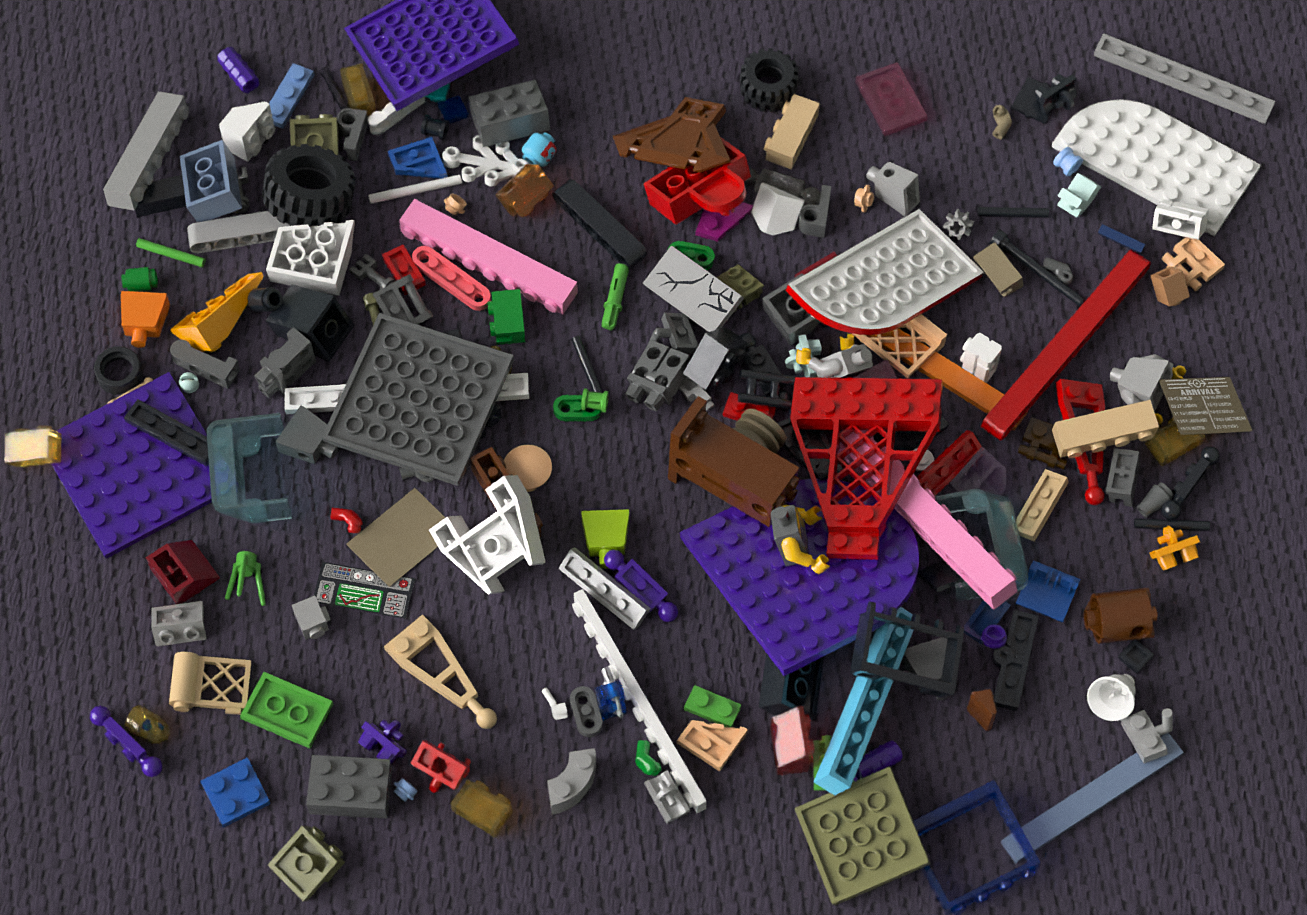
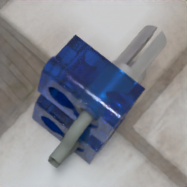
(610, 697)

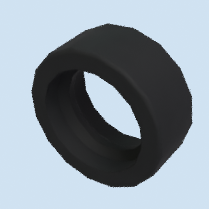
(110, 355)

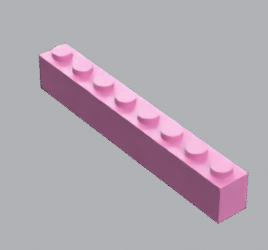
(488, 257)

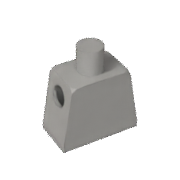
(896, 187)

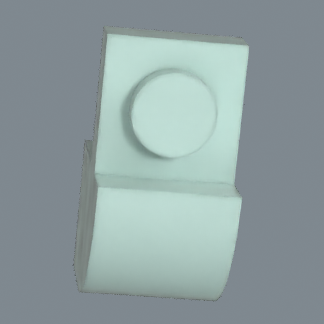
(1078, 195)

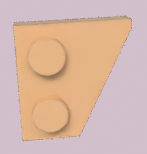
(711, 742)

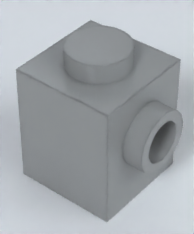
(311, 618)

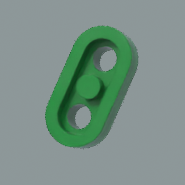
(695, 252)
(573, 402)

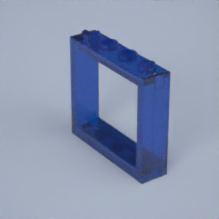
(958, 807)

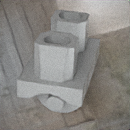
(667, 797)

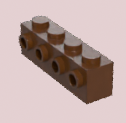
(489, 469)

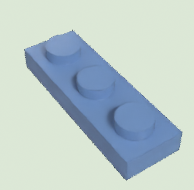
(289, 93)

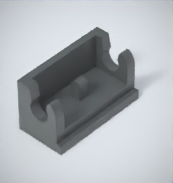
(1123, 476)

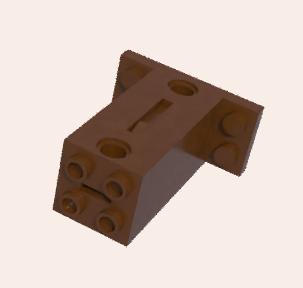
(730, 464)

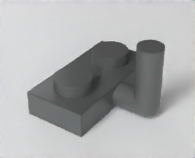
(678, 332)

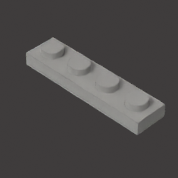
(604, 588)

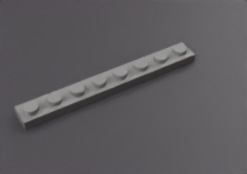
(1184, 78)

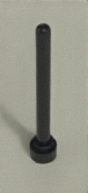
(1003, 243)

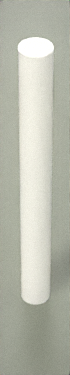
(415, 189)

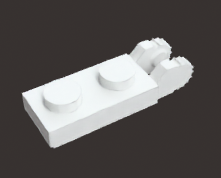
(383, 120)

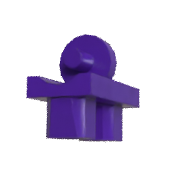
(374, 734)

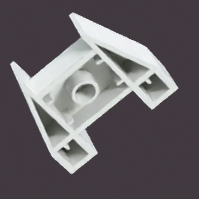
(495, 542)

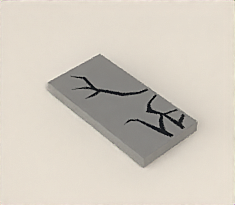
(693, 290)

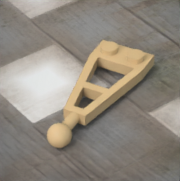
(415, 639)

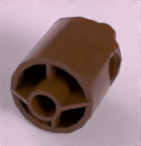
(1120, 615)

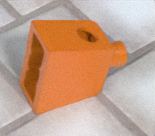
(143, 315)

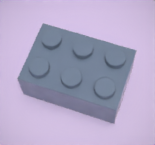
(210, 182)

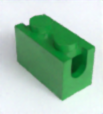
(508, 317)

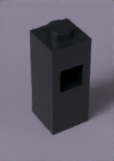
(162, 196)

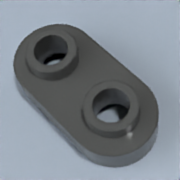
(586, 713)

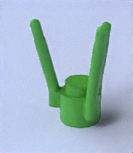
(244, 567)

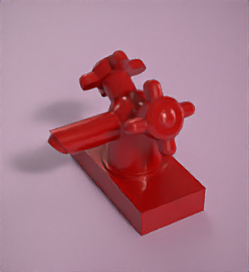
(440, 765)

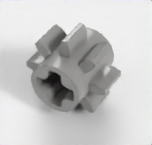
(954, 228)

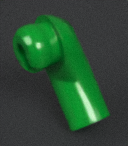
(644, 761)

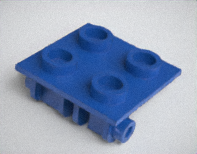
(1048, 591)

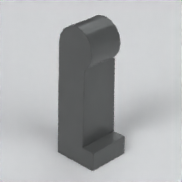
(203, 364)

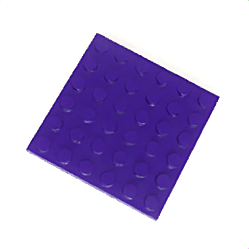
(428, 44)
(127, 479)

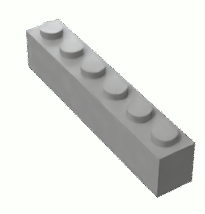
(146, 151)

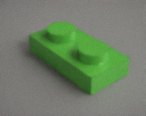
(712, 707)

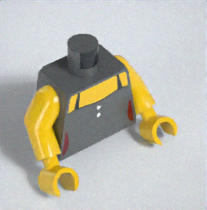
(791, 536)

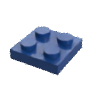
(235, 792)

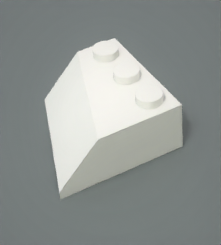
(312, 256)

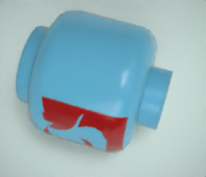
(539, 149)

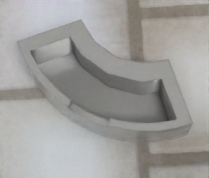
(574, 782)

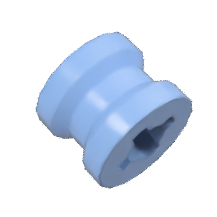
(1068, 161)

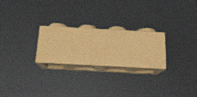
(1105, 428)

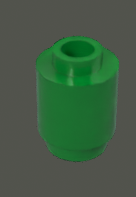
(140, 279)

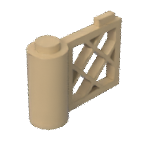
(188, 681)

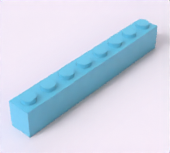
(862, 709)

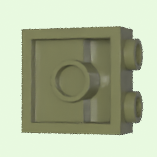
(315, 131)
(307, 862)

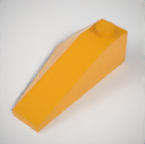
(213, 325)

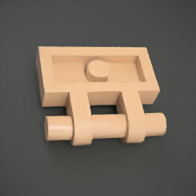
(1198, 257)

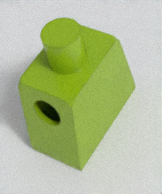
(605, 532)

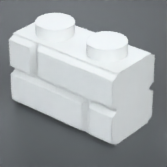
(1180, 219)
(981, 356)

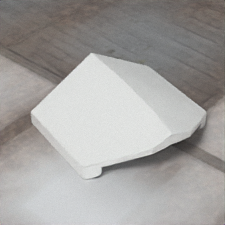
(776, 210)

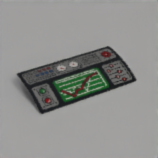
(362, 590)

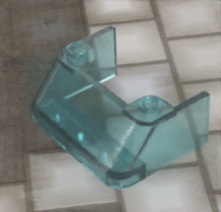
(227, 445)
(1002, 528)

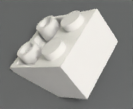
(247, 129)

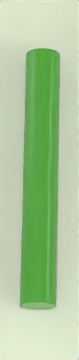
(170, 252)

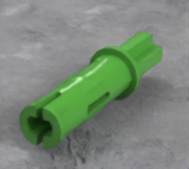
(613, 303)

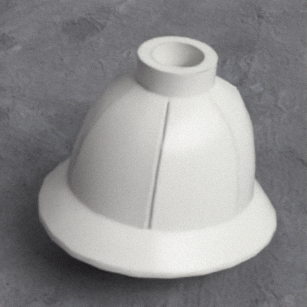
(1112, 697)

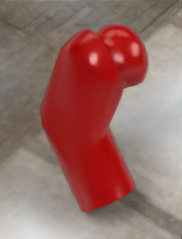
(349, 517)

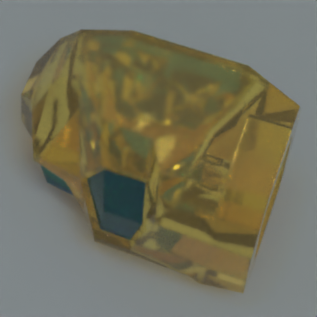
(147, 725)

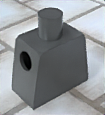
(304, 437)
(926, 659)

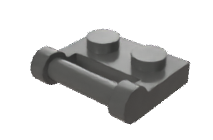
(393, 304)

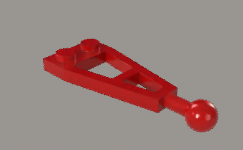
(1087, 396)

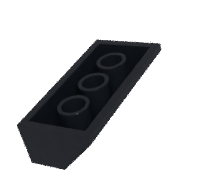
(790, 691)

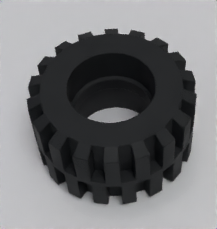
(768, 64)

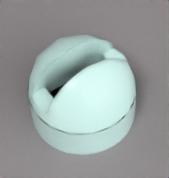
(187, 385)

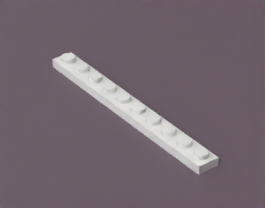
(326, 397)
(642, 709)

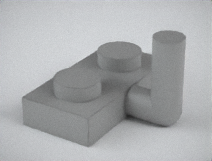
(1145, 736)

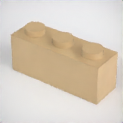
(791, 131)

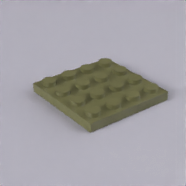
(862, 836)

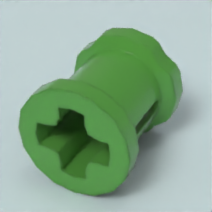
(595, 400)

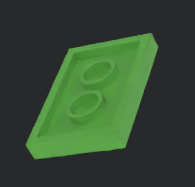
(286, 710)

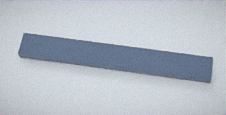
(1090, 799)

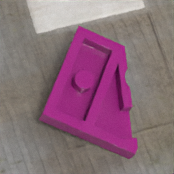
(714, 225)

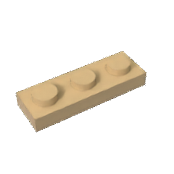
(1040, 504)

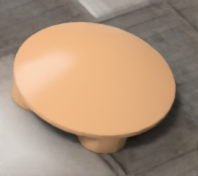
(530, 465)

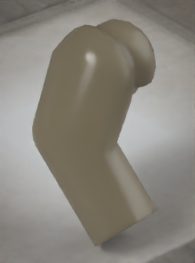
(1003, 121)

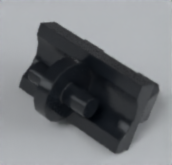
(1060, 95)

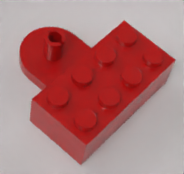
(683, 192)

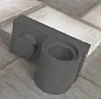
(353, 133)
(817, 213)

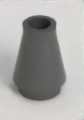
(1155, 499)

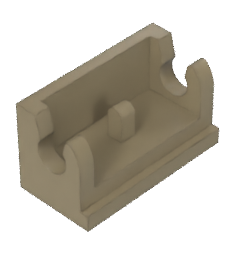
(999, 269)

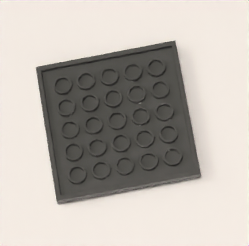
(418, 399)

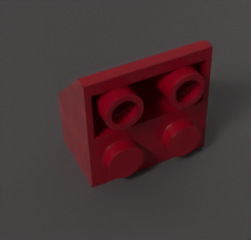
(182, 569)

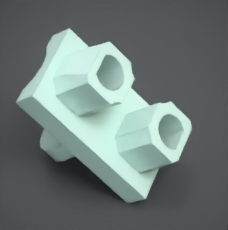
(791, 363)

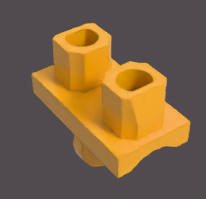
(1165, 554)

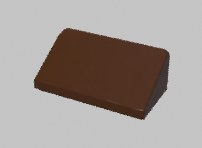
(983, 708)

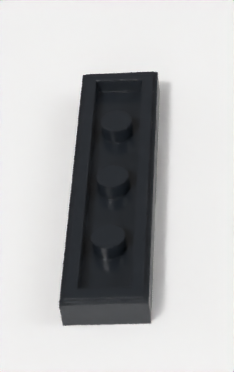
(168, 431)

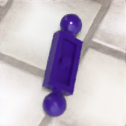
(641, 585)
(132, 750)

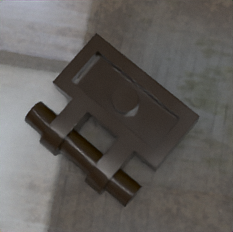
(1041, 435)

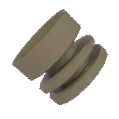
(761, 429)

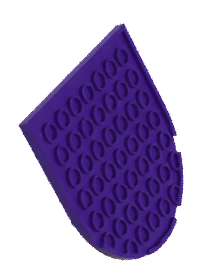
(792, 608)

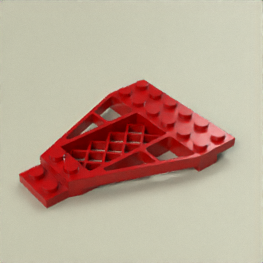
(856, 406)

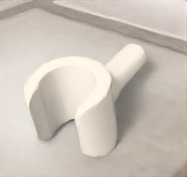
(558, 710)

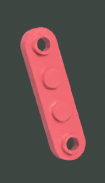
(451, 278)

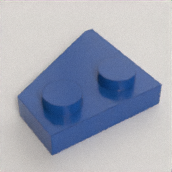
(418, 160)

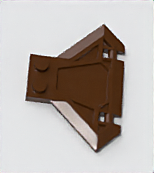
(679, 139)

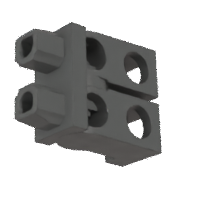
(285, 364)
(657, 375)

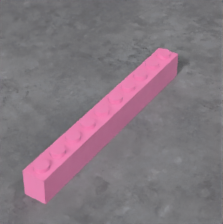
(943, 532)

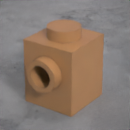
(1170, 286)

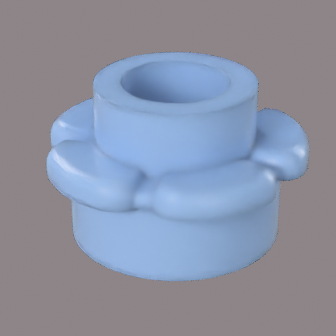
(405, 789)

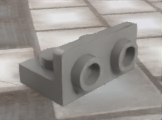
(178, 623)

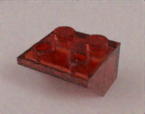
(791, 741)

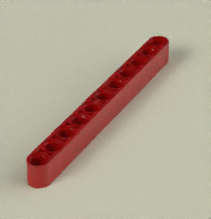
(1065, 345)

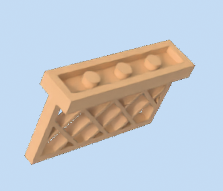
(925, 332)

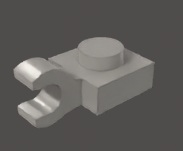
(692, 390)

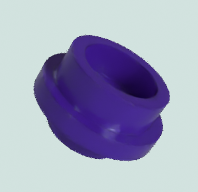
(994, 636)

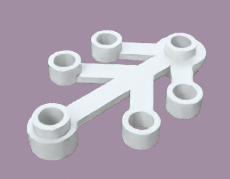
(452, 158)

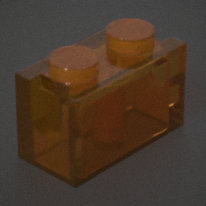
(524, 190)

